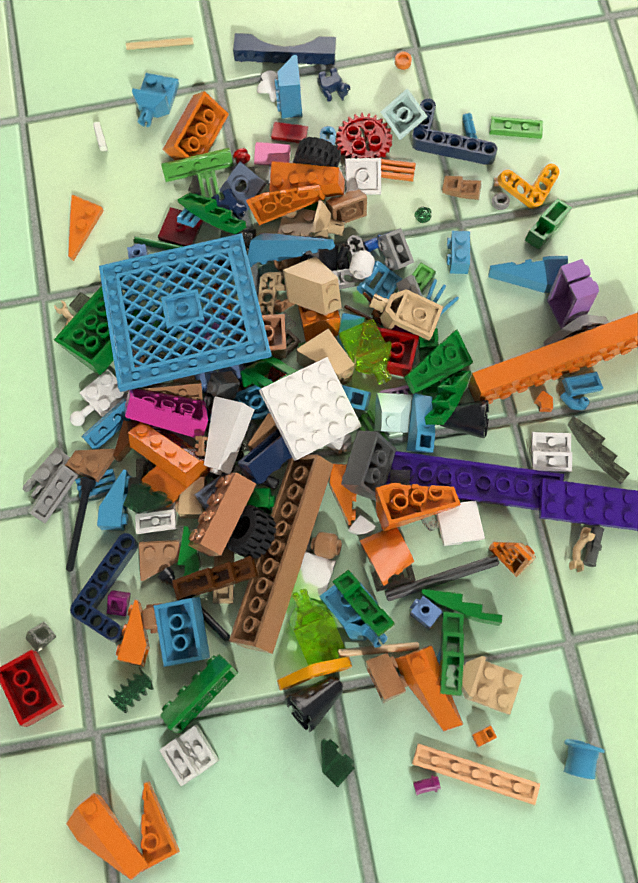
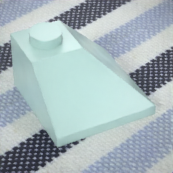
(403, 114)
(393, 412)

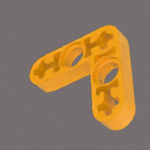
(534, 191)
(313, 671)

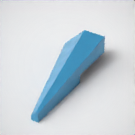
(282, 247)

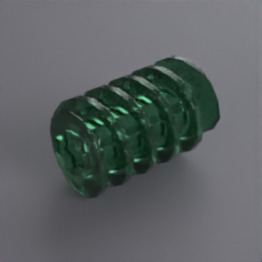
(132, 691)

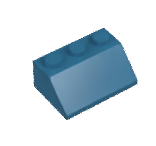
(288, 89)
(181, 631)

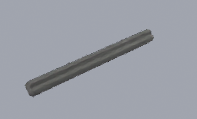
(441, 578)

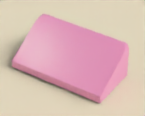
(269, 152)

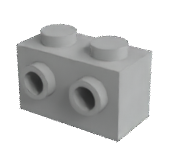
(395, 250)

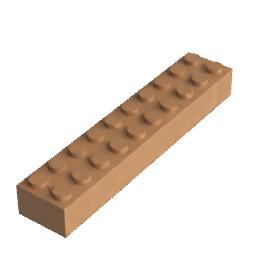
(278, 569)

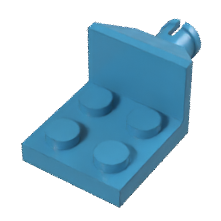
(155, 97)
(348, 618)

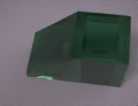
(144, 499)
(335, 765)

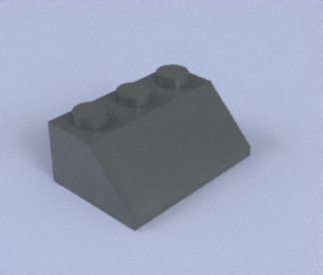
(368, 464)

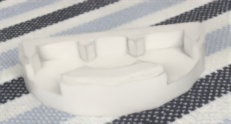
(100, 137)

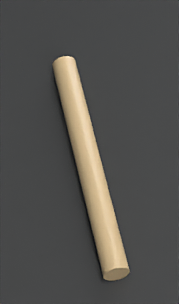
(159, 43)
(382, 649)

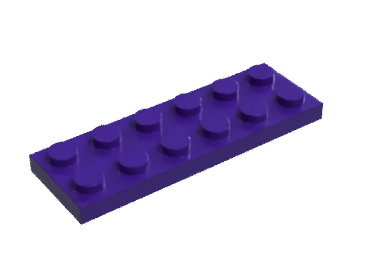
(588, 504)

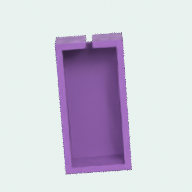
(572, 292)

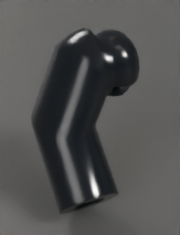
(342, 258)

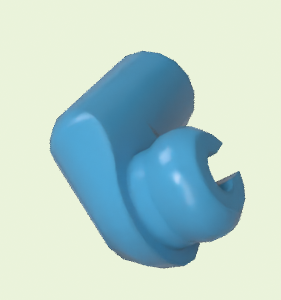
(575, 404)

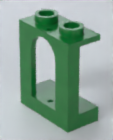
(256, 372)

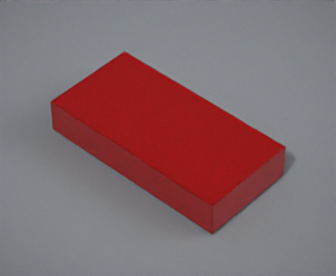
(289, 132)

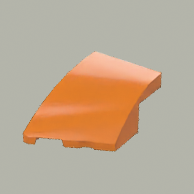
(166, 483)
(387, 553)

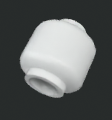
(362, 264)

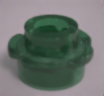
(423, 214)

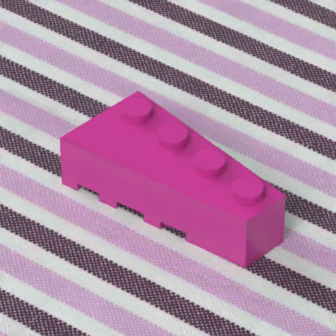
(167, 411)

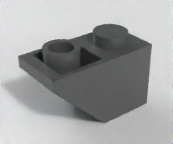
(220, 385)

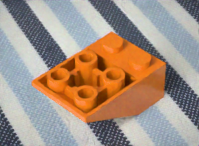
(316, 323)

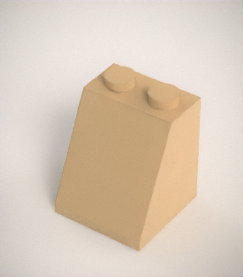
(313, 286)
(325, 346)

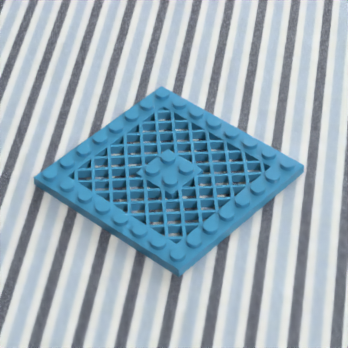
(182, 311)

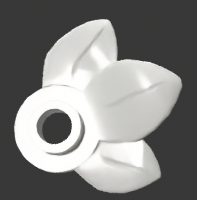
(268, 84)

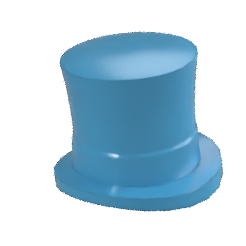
(581, 759)

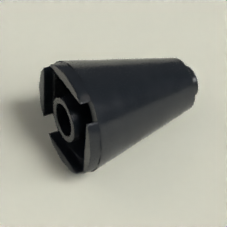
(470, 418)
(314, 701)

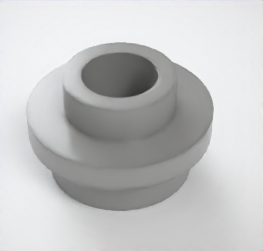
(500, 197)

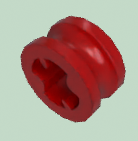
(241, 155)

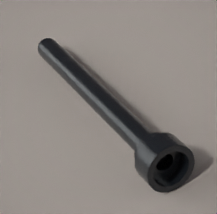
(87, 486)
(167, 576)

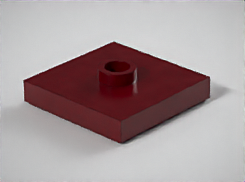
(178, 233)

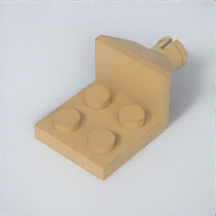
(311, 223)
(408, 312)
(490, 685)

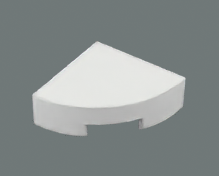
(361, 526)

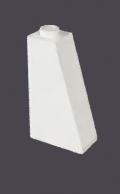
(226, 434)

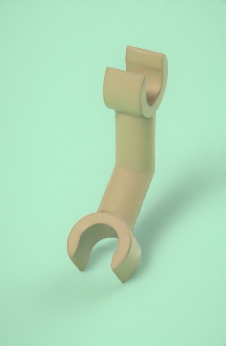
(65, 312)
(585, 536)

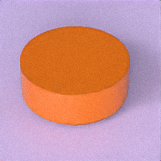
(403, 60)

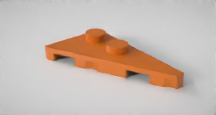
(82, 221)
(157, 838)

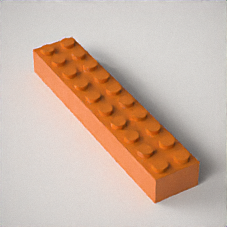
(555, 360)

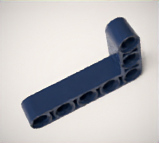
(448, 140)
(103, 587)

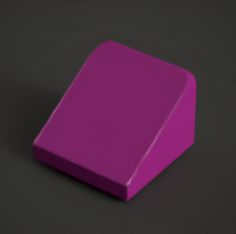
(118, 603)

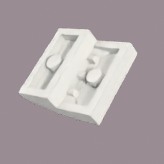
(551, 451)
(157, 520)
(460, 524)
(314, 575)
(189, 755)

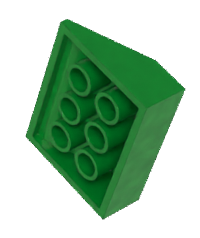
(88, 334)
(198, 694)

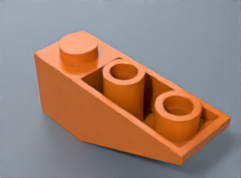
(342, 495)
(135, 640)

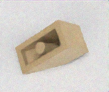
(188, 505)

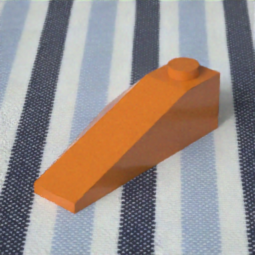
(282, 202)
(405, 504)
(513, 555)
(422, 676)
(103, 834)

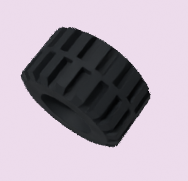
(317, 152)
(252, 533)

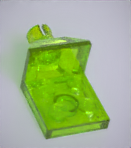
(368, 350)
(315, 629)

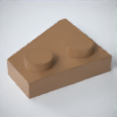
(91, 463)
(157, 556)

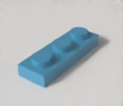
(106, 426)

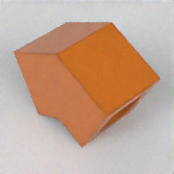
(544, 402)
(484, 736)

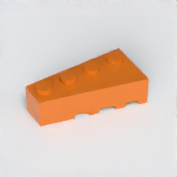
(296, 175)

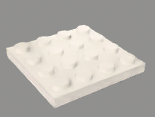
(310, 408)

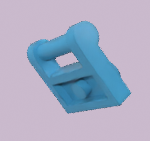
(385, 285)

